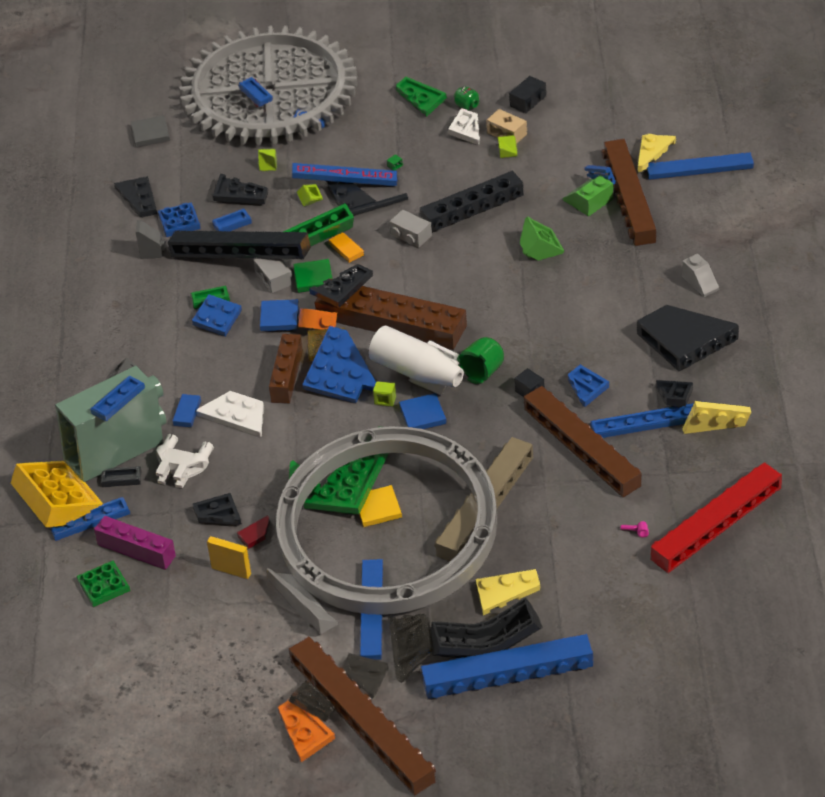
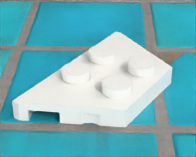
(235, 412)

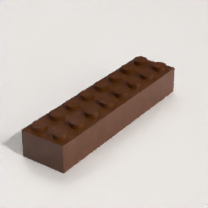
(413, 316)

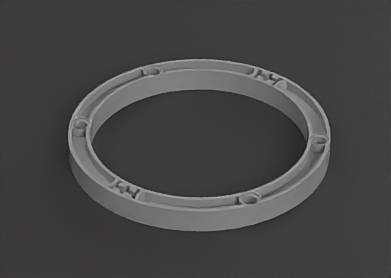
(401, 597)

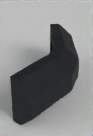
(485, 637)

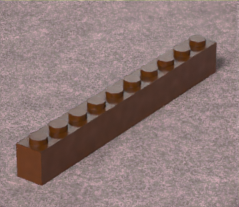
(363, 716)

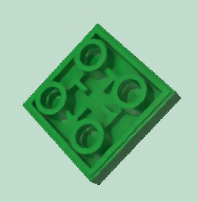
(103, 583)

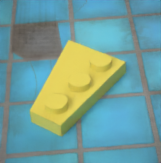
(715, 416)
(503, 588)

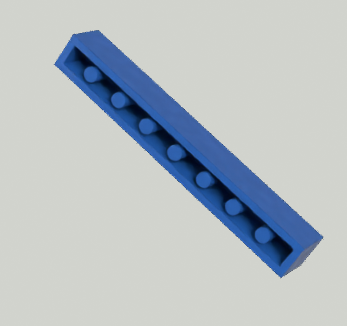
(507, 666)

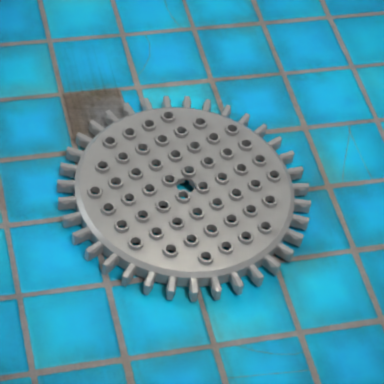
(299, 68)

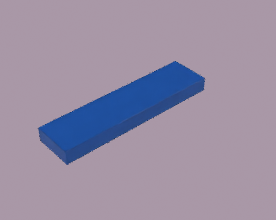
(112, 509)

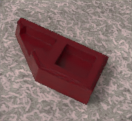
(254, 533)

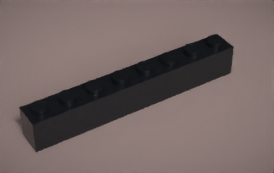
(239, 244)

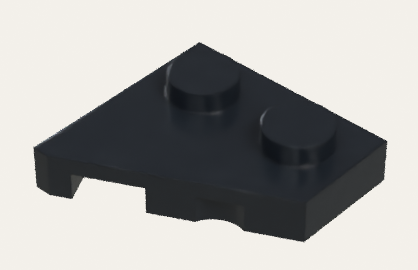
(217, 510)

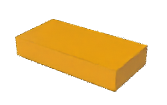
(346, 247)

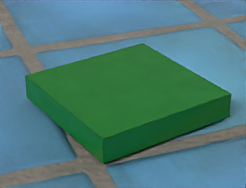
(312, 274)

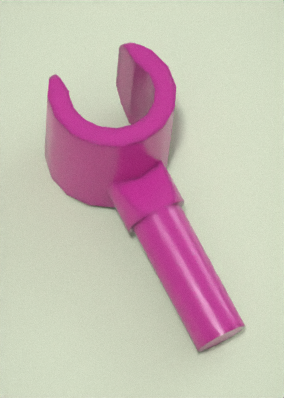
(641, 528)

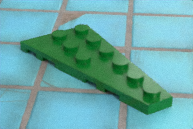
(348, 486)

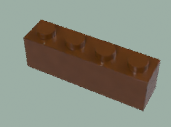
(285, 368)

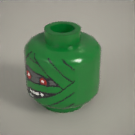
(466, 98)

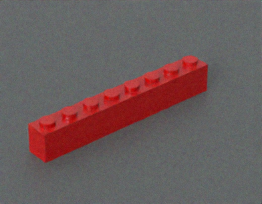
(715, 517)

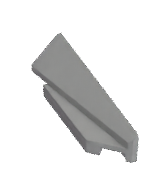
(302, 601)

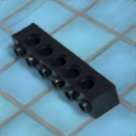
(472, 201)

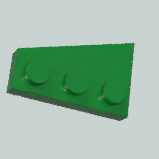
(420, 95)

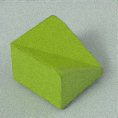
(507, 146)
(267, 159)
(309, 194)
(384, 394)

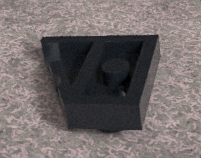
(674, 392)

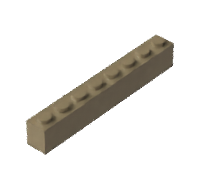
(503, 475)

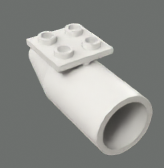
(415, 359)

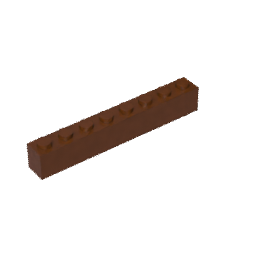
(629, 193)
(583, 441)

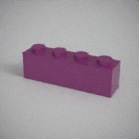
(135, 542)

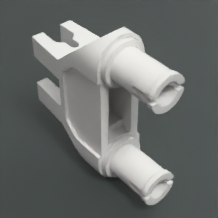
(179, 462)

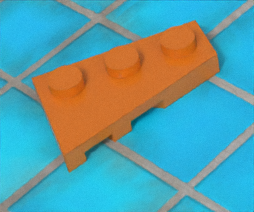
(305, 730)

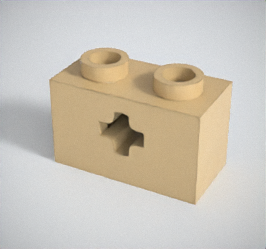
(506, 124)

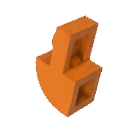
(316, 319)

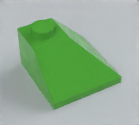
(539, 241)

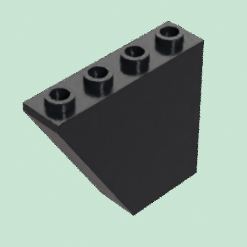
(684, 335)

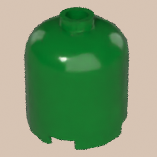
(481, 359)

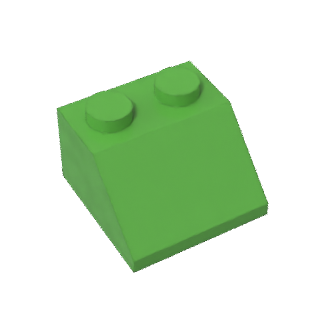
(591, 195)

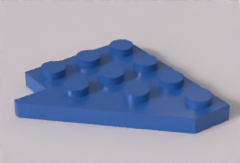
(339, 368)

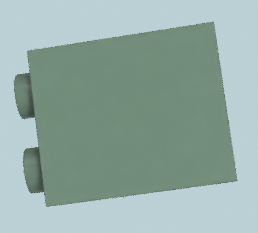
(96, 444)

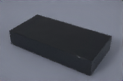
(121, 476)

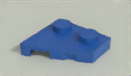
(587, 384)

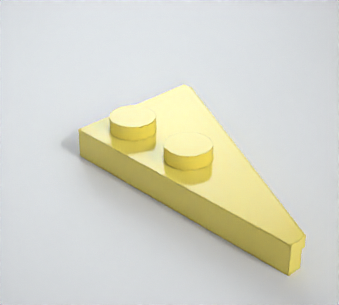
(652, 148)

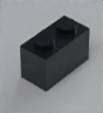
(527, 94)

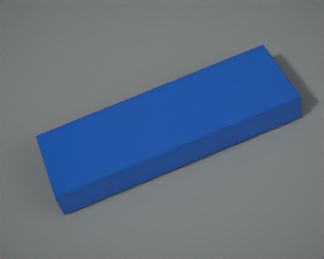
(117, 398)

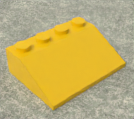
(53, 492)

